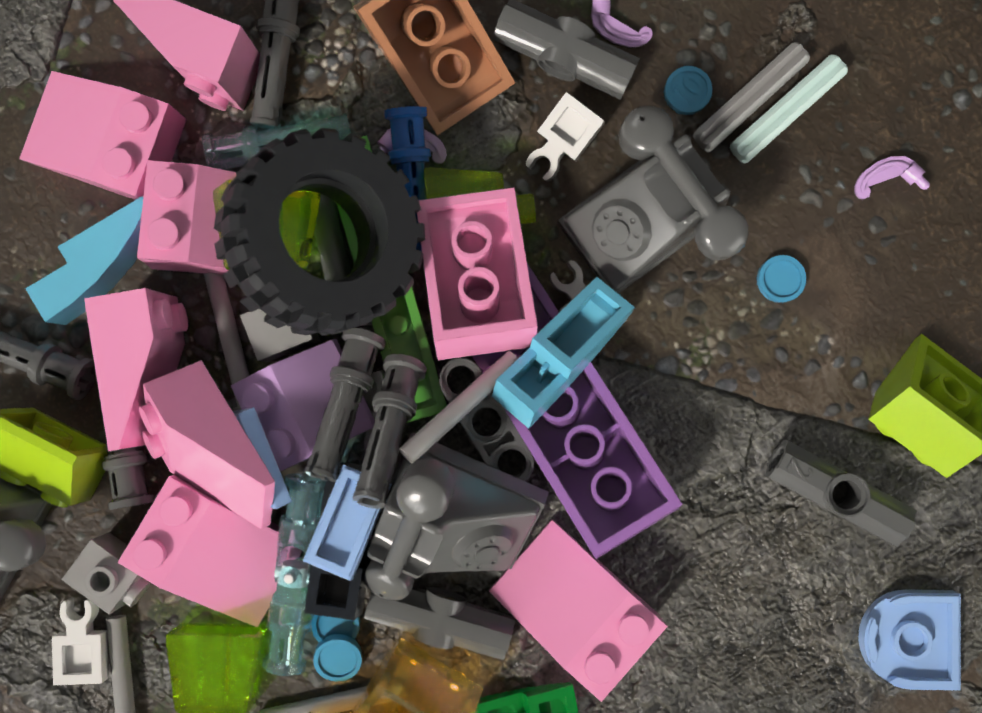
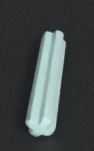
(788, 108)

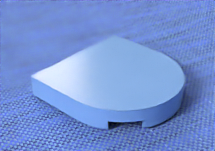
(914, 639)

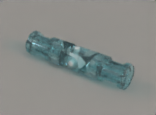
(286, 609)

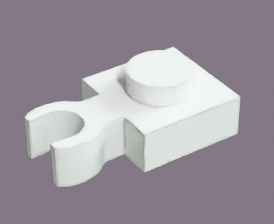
(568, 132)
(80, 651)

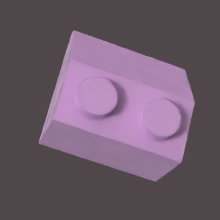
(293, 399)

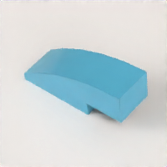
(93, 266)
(561, 352)

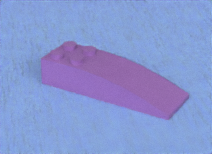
(593, 454)

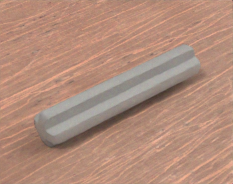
(751, 96)

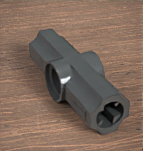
(565, 48)
(863, 505)
(445, 621)

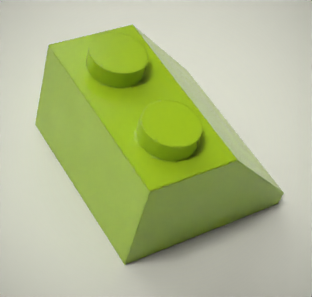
(931, 407)
(49, 456)

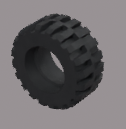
(368, 194)

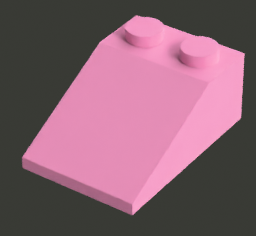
(203, 48)
(101, 133)
(180, 217)
(476, 274)
(132, 341)
(205, 443)
(206, 553)
(578, 610)

